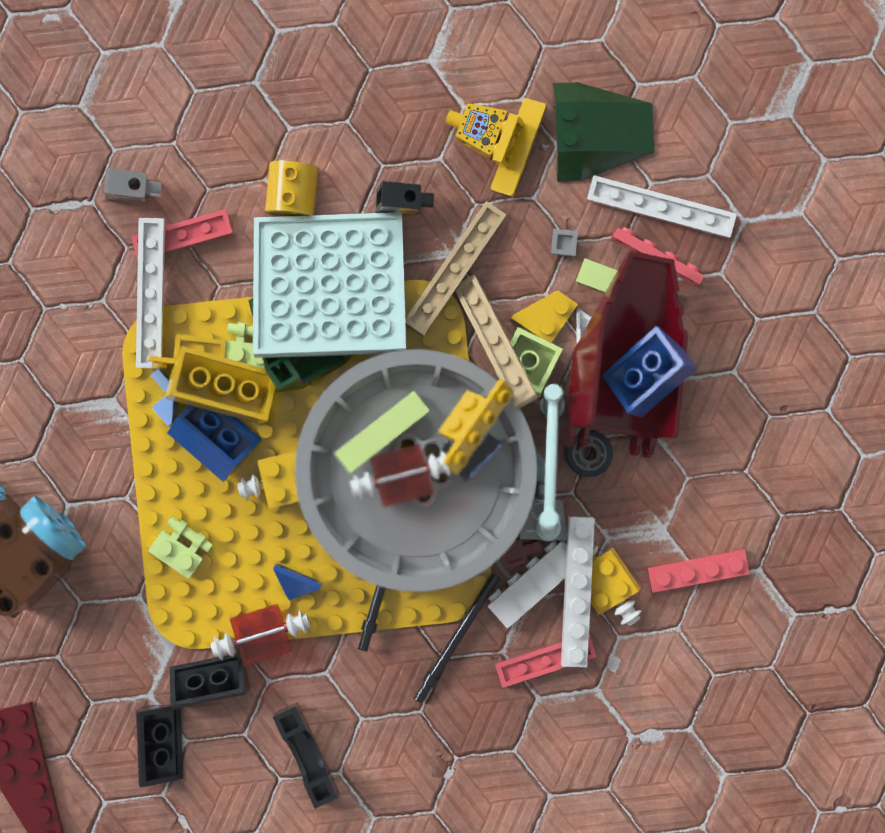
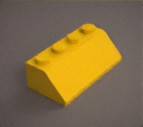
(221, 385)

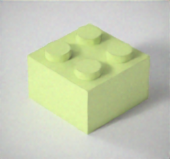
(537, 357)

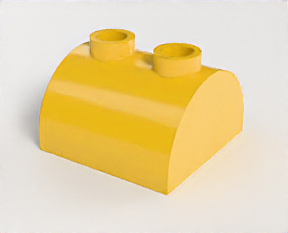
(291, 188)

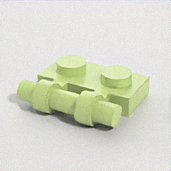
(238, 349)
(177, 554)

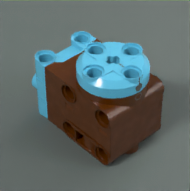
(34, 551)

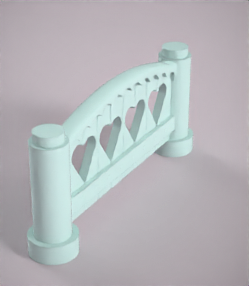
(551, 407)

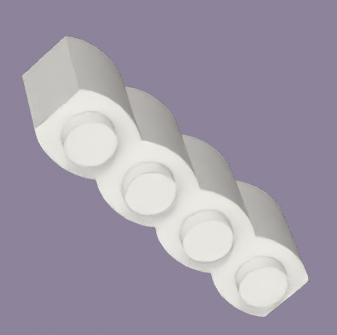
(530, 586)

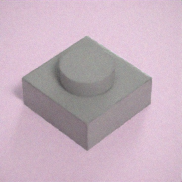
(564, 243)

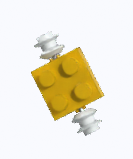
(277, 481)
(612, 585)

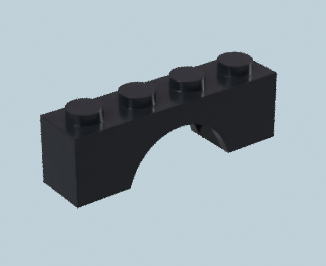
(312, 765)

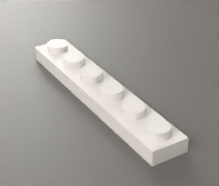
(661, 207)
(150, 290)
(577, 591)

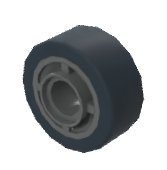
(598, 464)

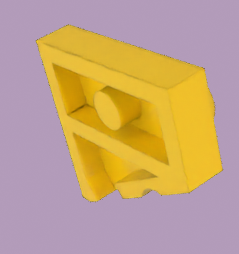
(546, 316)

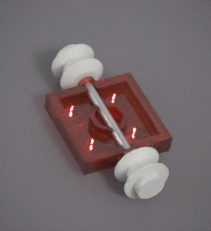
(400, 476)
(260, 635)

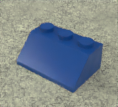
(648, 372)
(214, 439)

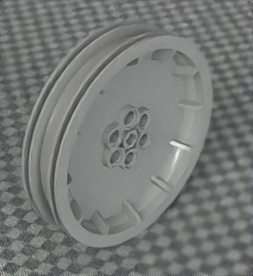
(413, 542)

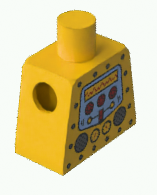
(478, 127)

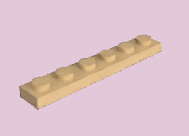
(454, 268)
(495, 341)

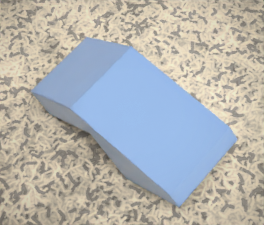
(164, 408)

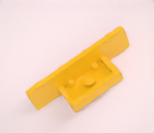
(515, 145)
(207, 345)
(471, 422)

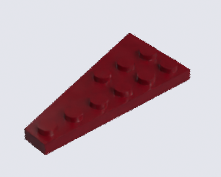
(25, 771)

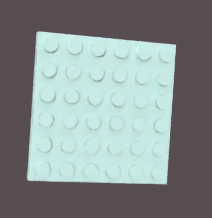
(328, 285)

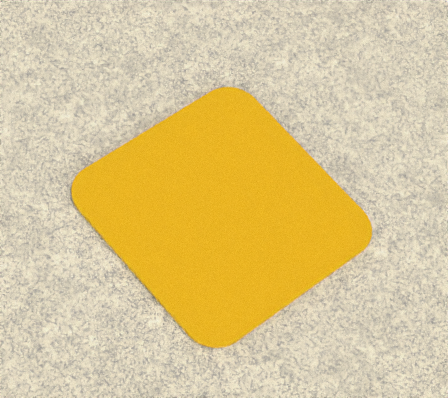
(247, 534)

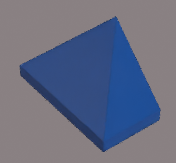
(295, 583)

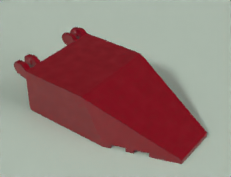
(633, 305)

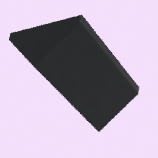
(207, 681)
(159, 744)

